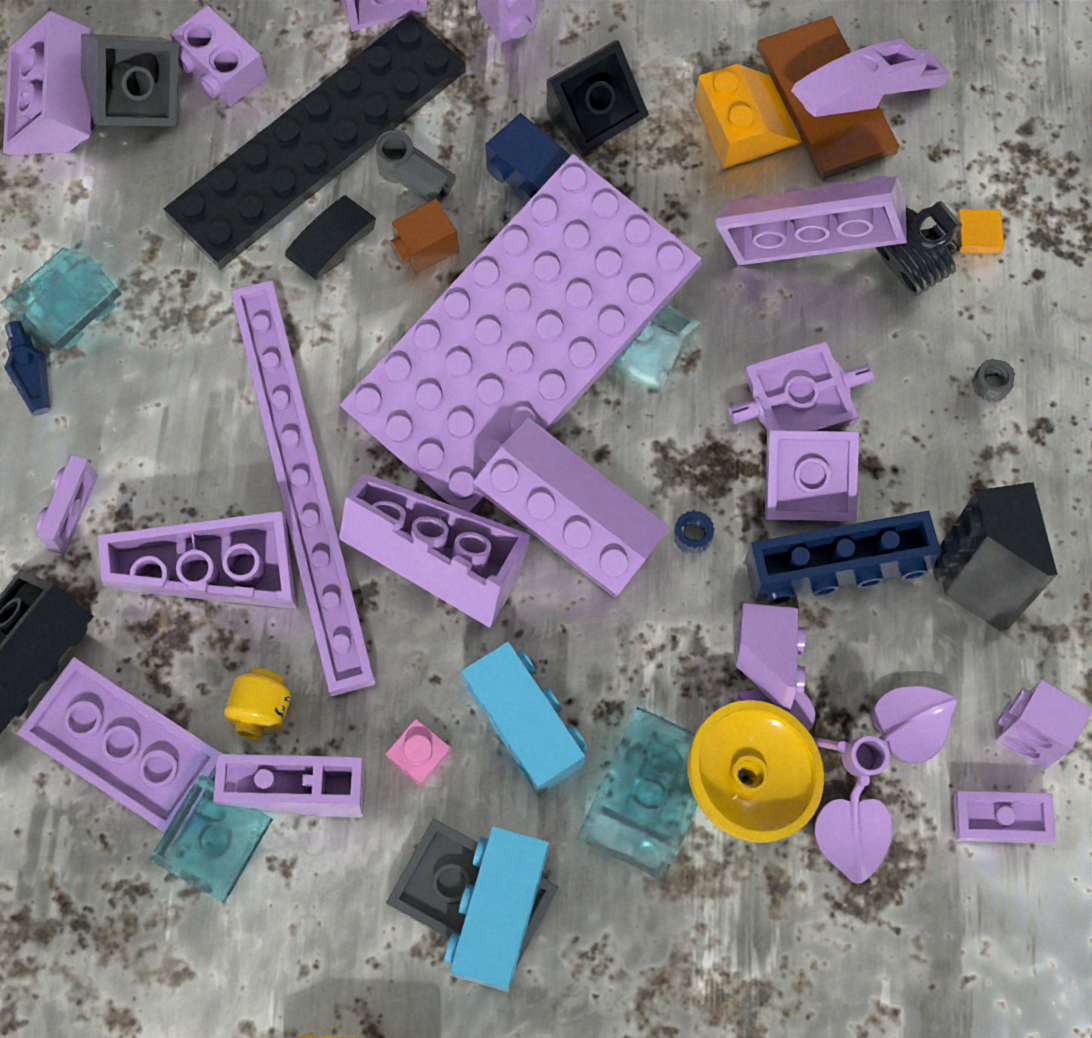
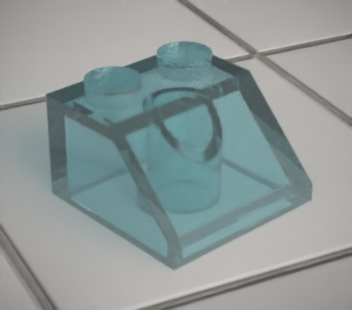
(62, 299)

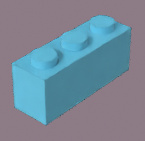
(525, 717)
(497, 908)

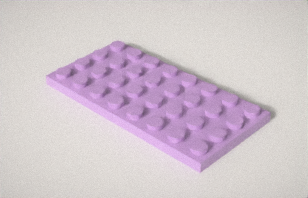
(521, 330)

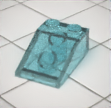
(644, 797)

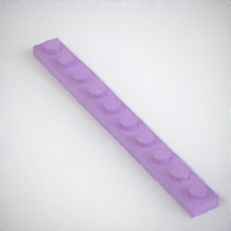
(303, 490)

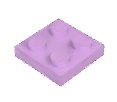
(811, 475)

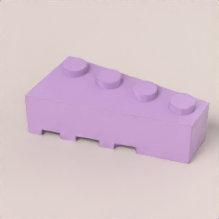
(435, 545)
(207, 560)

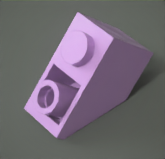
(770, 649)

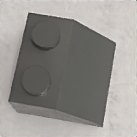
(130, 79)

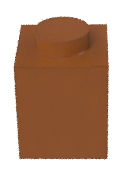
(424, 236)

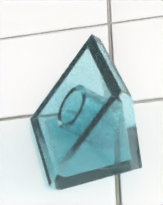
(657, 349)
(210, 841)

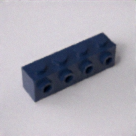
(842, 556)

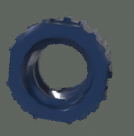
(691, 545)

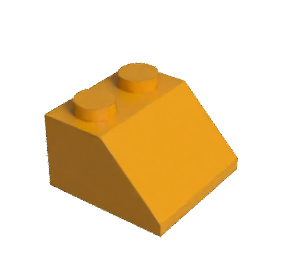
(743, 115)

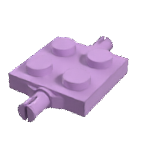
(801, 391)

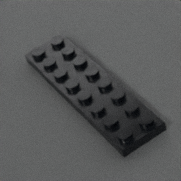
(314, 141)

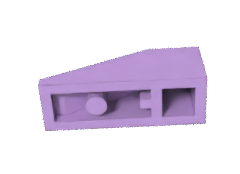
(291, 784)

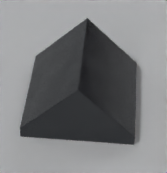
(595, 98)

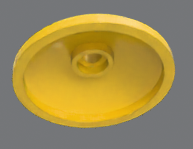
(774, 754)

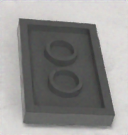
(436, 879)

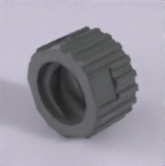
(993, 367)

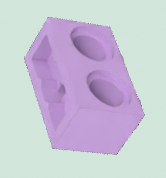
(222, 52)
(1042, 723)

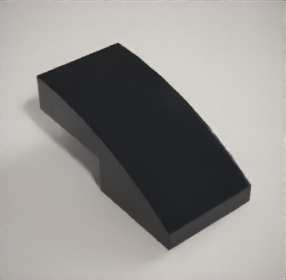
(328, 236)

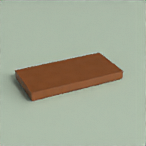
(833, 140)

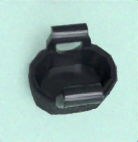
(920, 260)

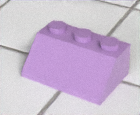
(45, 89)

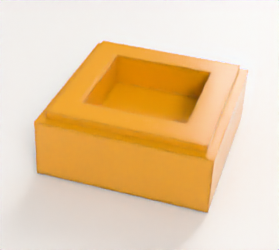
(980, 231)

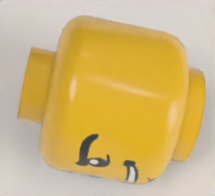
(257, 703)

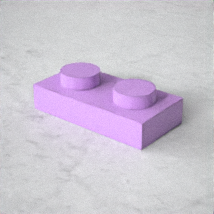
(72, 490)
(1004, 817)

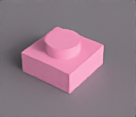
(418, 752)

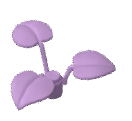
(915, 725)

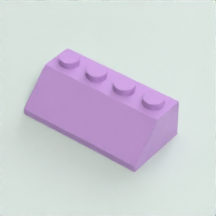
(815, 220)
(570, 507)

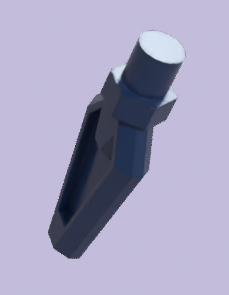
(27, 369)

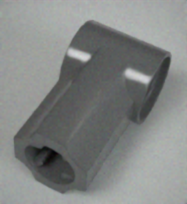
(414, 169)

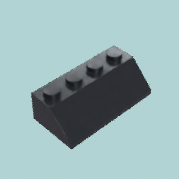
(997, 554)
(35, 633)

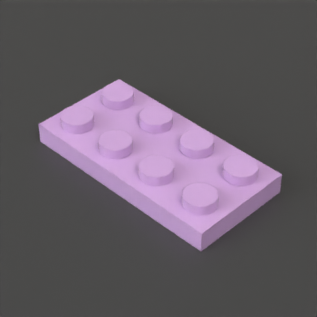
(118, 743)

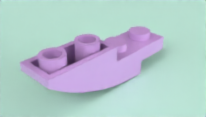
(866, 75)

